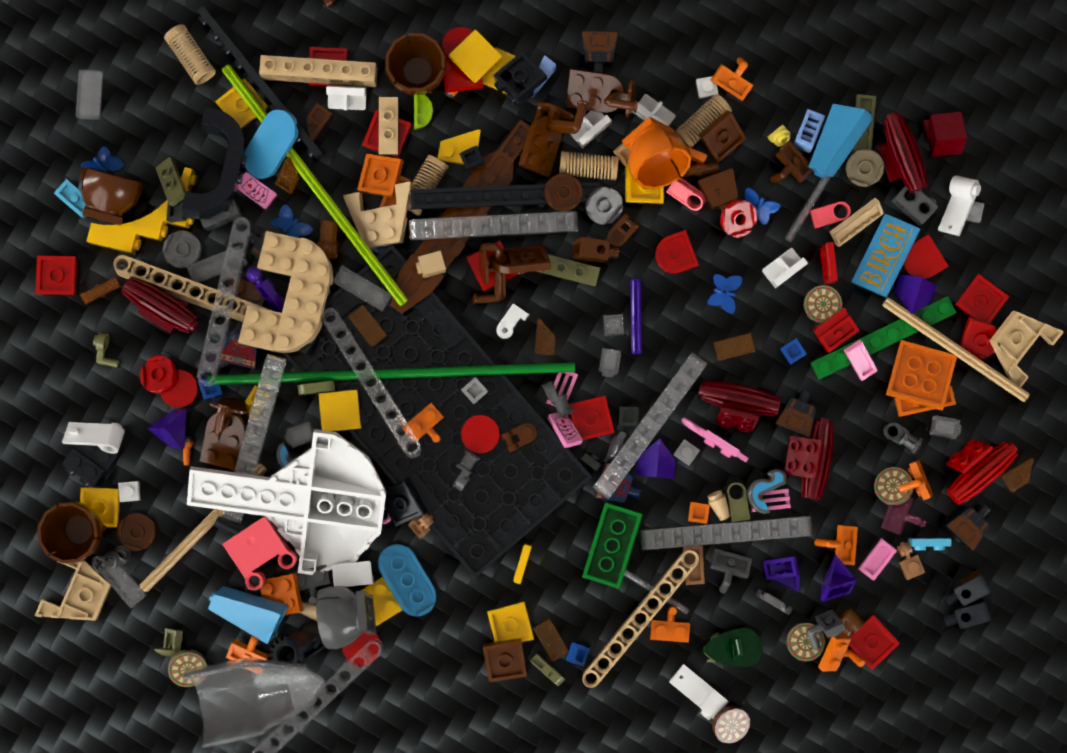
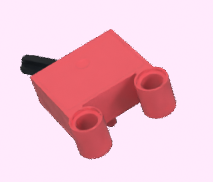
(254, 547)

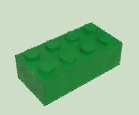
(612, 545)

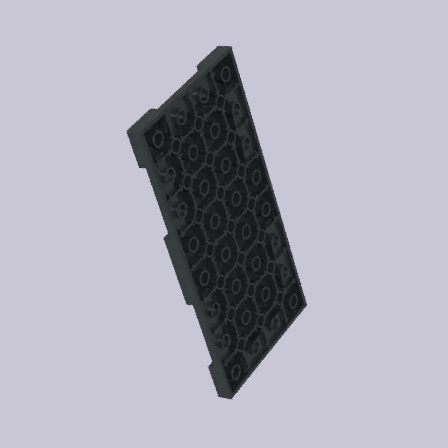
(506, 489)

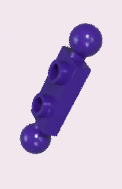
(266, 289)

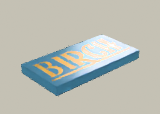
(885, 255)

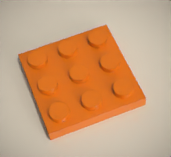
(921, 375)

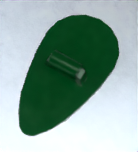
(735, 648)

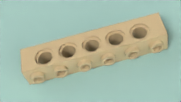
(318, 71)

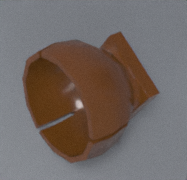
(415, 64)
(107, 195)
(70, 532)

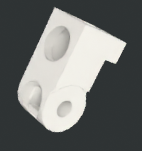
(510, 320)

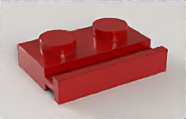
(835, 330)

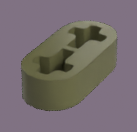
(313, 388)

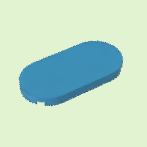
(271, 143)
(407, 580)

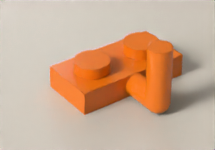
(732, 81)
(424, 423)
(920, 483)
(844, 544)
(670, 629)
(240, 650)
(836, 651)

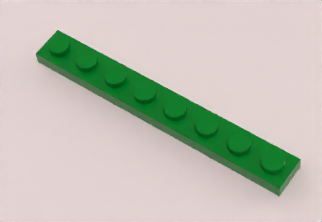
(883, 337)

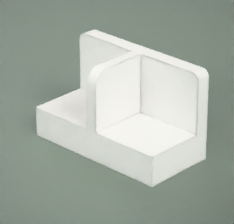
(346, 97)
(649, 107)
(591, 127)
(784, 267)
(352, 574)

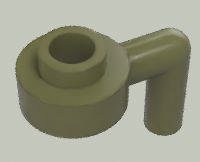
(101, 342)

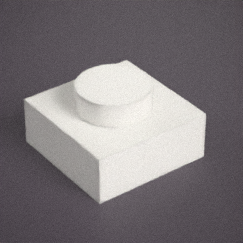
(706, 87)
(129, 491)

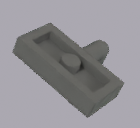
(731, 565)
(312, 581)
(829, 624)

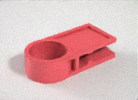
(683, 190)
(825, 215)

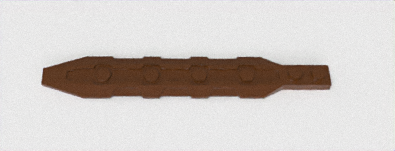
(495, 172)

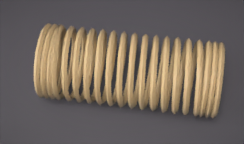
(178, 34)
(719, 103)
(588, 163)
(438, 165)

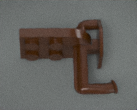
(596, 90)
(546, 135)
(508, 261)
(221, 440)

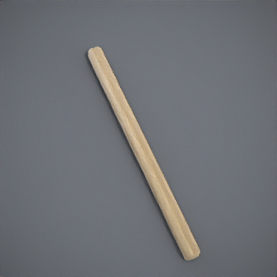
(955, 349)
(186, 544)

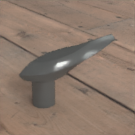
(615, 445)

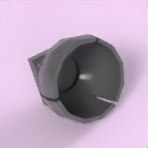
(344, 615)

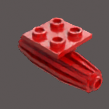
(979, 468)

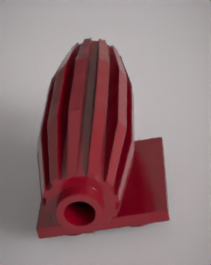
(902, 154)
(160, 307)
(739, 404)
(812, 458)

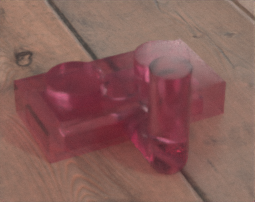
(898, 515)

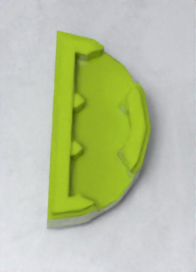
(422, 111)

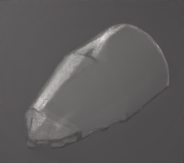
(251, 696)

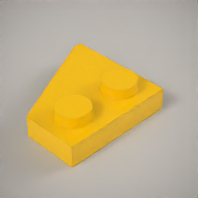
(451, 147)

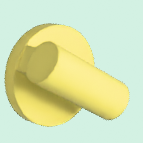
(779, 136)

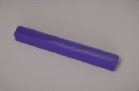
(636, 320)

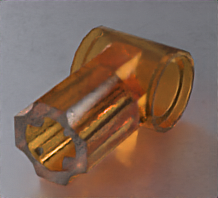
(328, 238)
(851, 621)

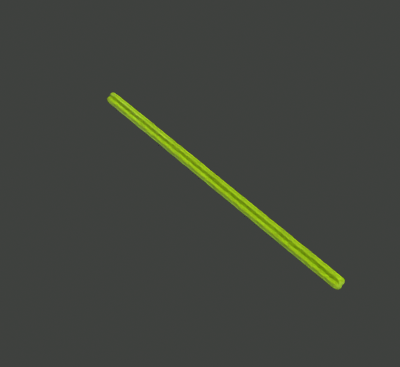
(320, 192)

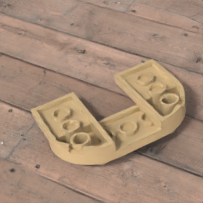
(305, 298)

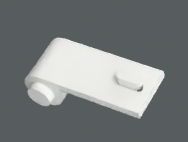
(963, 195)
(105, 436)
(699, 692)

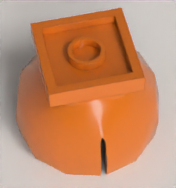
(652, 152)

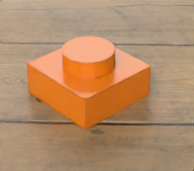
(698, 512)

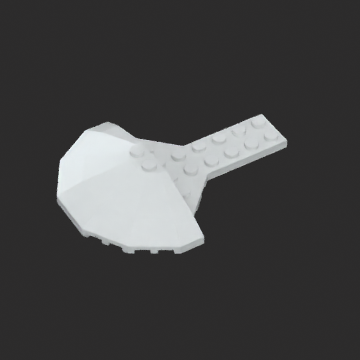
(321, 502)

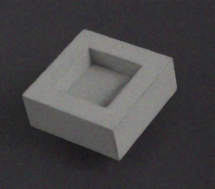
(976, 212)
(474, 390)
(686, 452)

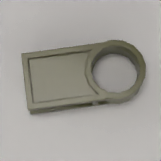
(738, 507)
(547, 669)

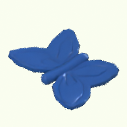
(104, 161)
(763, 209)
(285, 222)
(723, 292)

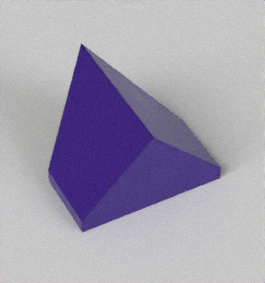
(914, 292)
(171, 429)
(656, 462)
(783, 571)
(837, 581)

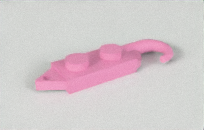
(713, 440)

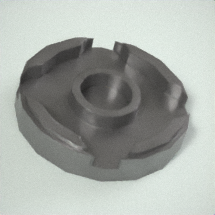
(604, 205)
(182, 249)
(774, 601)

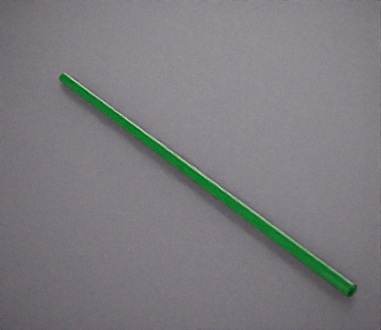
(404, 373)

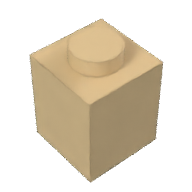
(430, 264)

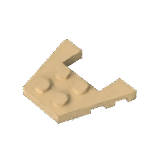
(384, 224)
(1016, 338)
(83, 598)

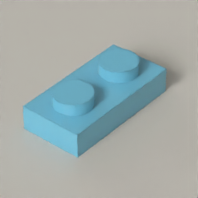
(71, 196)
(922, 543)

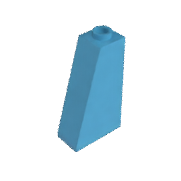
(838, 138)
(249, 612)

